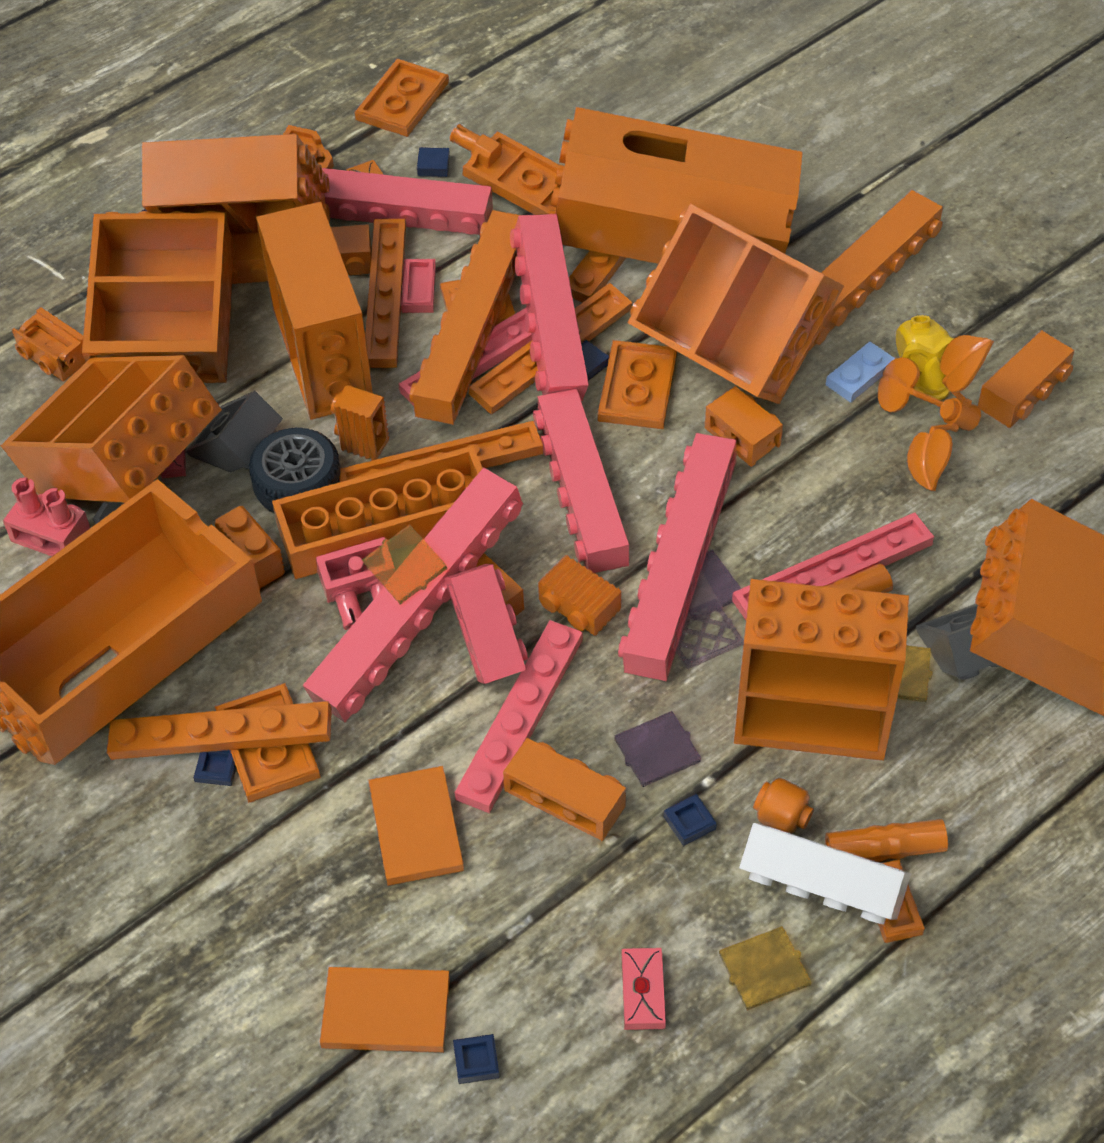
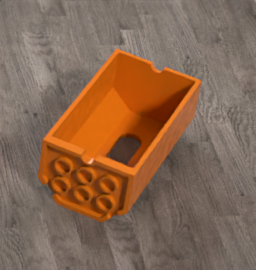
(636, 177)
(135, 583)

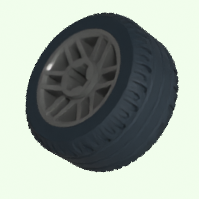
(292, 464)

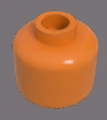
(783, 806)

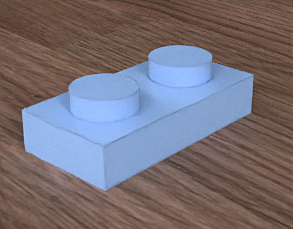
(859, 372)

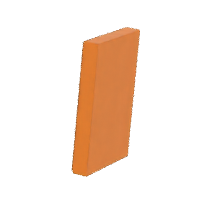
(402, 97)
(637, 384)
(271, 768)
(415, 825)
(385, 1009)

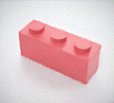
(487, 623)

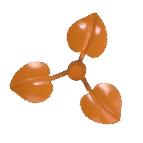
(960, 363)

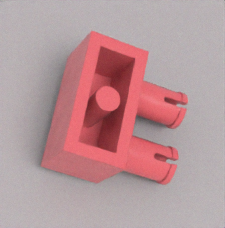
(43, 520)
(345, 576)

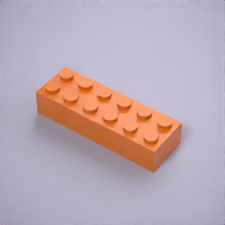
(372, 507)

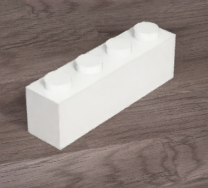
(824, 871)

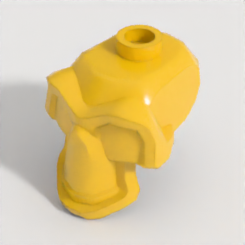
(925, 343)

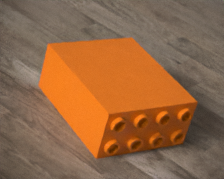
(232, 177)
(161, 288)
(734, 304)
(314, 305)
(113, 427)
(1044, 603)
(821, 668)

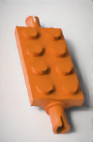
(509, 169)

